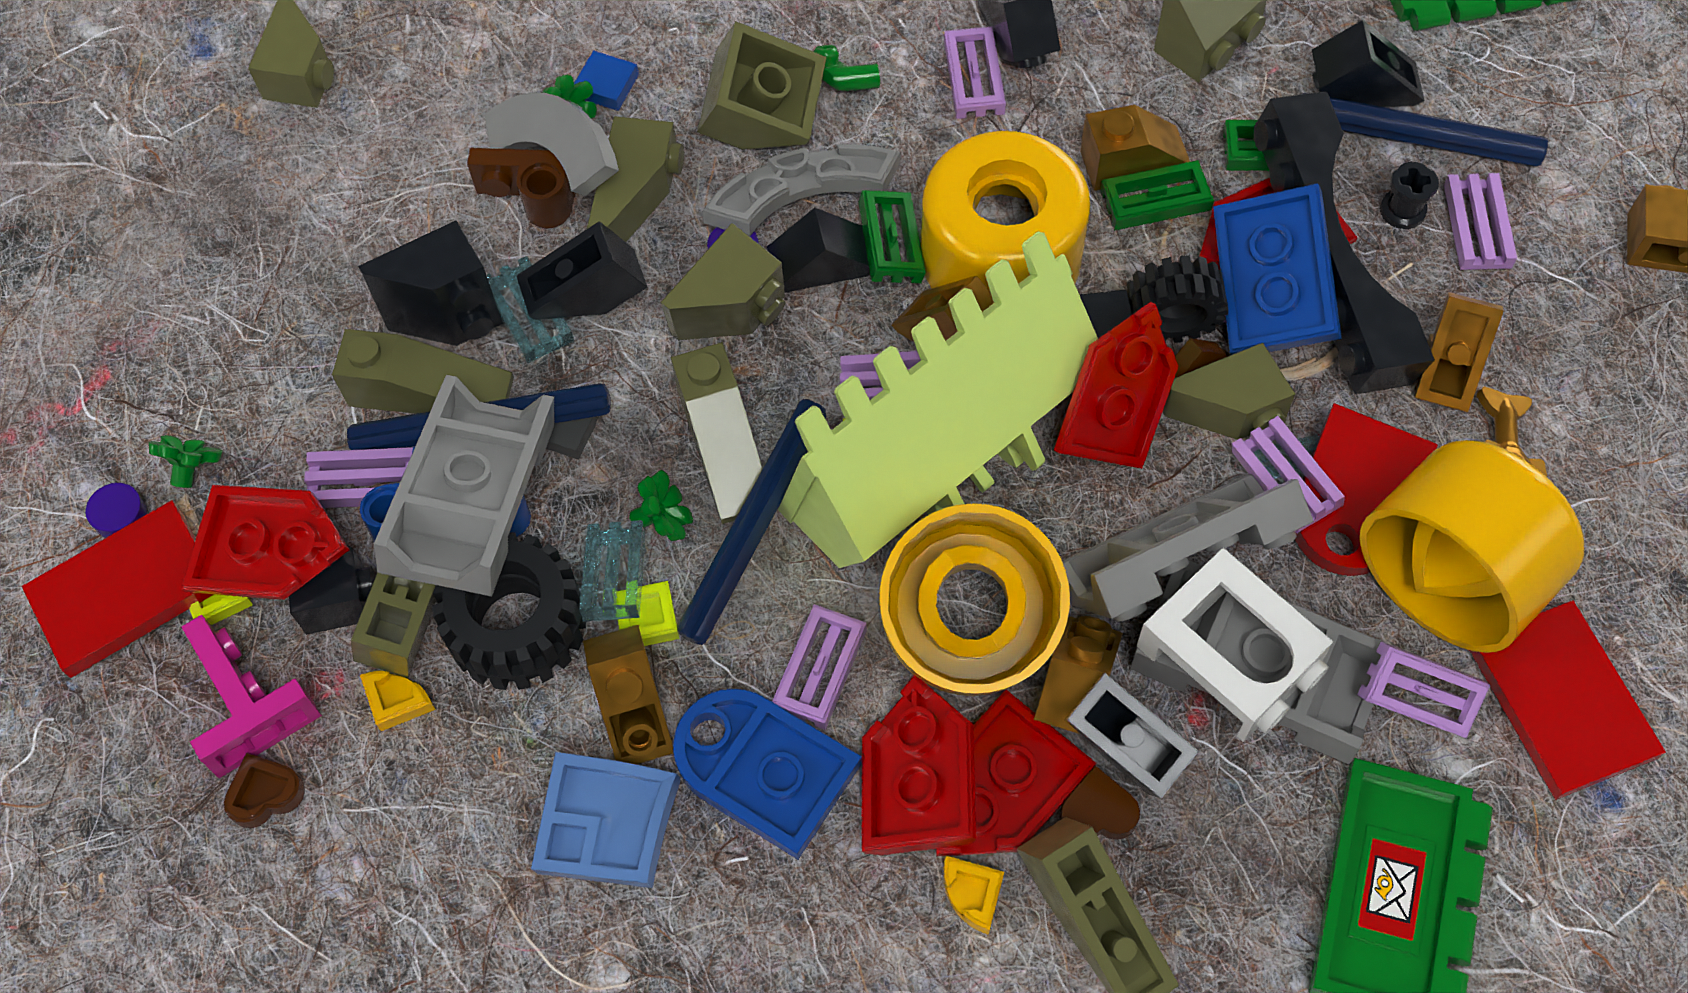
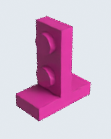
(256, 718)

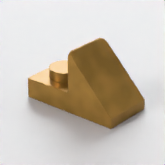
(1459, 351)

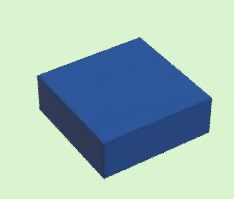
(610, 79)

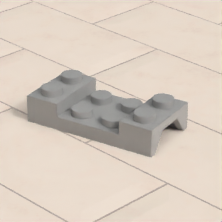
(462, 490)
(1120, 572)
(1325, 718)

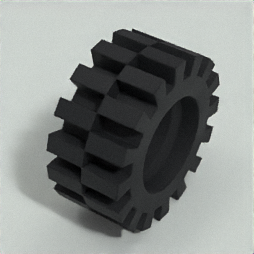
(1185, 293)

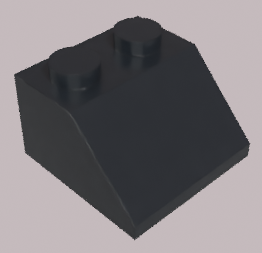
(433, 288)

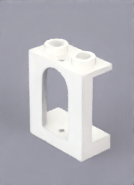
(1250, 701)

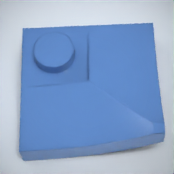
(604, 820)

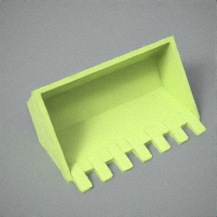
(943, 414)

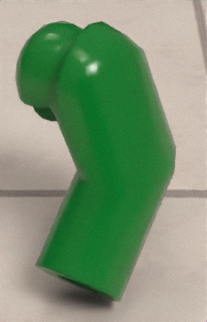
(847, 77)

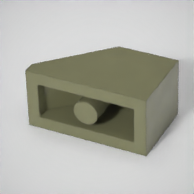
(291, 59)
(1232, 394)

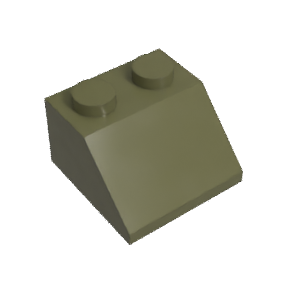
(1206, 32)
(761, 91)
(726, 290)

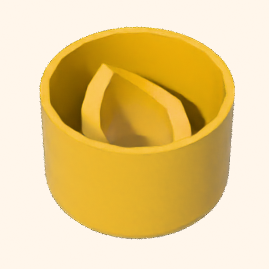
(1009, 163)
(1473, 544)
(998, 545)

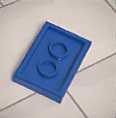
(1277, 270)

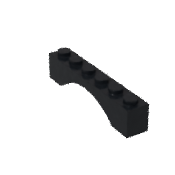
(1379, 334)

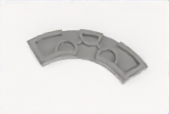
(560, 127)
(797, 175)

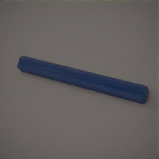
(1440, 132)
(405, 430)
(745, 532)

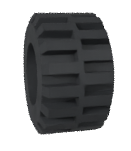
(530, 647)

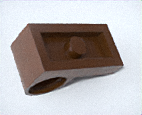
(526, 173)

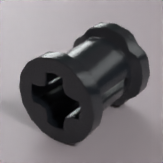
(1411, 189)

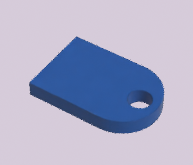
(765, 769)

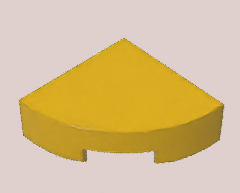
(394, 698)
(972, 891)

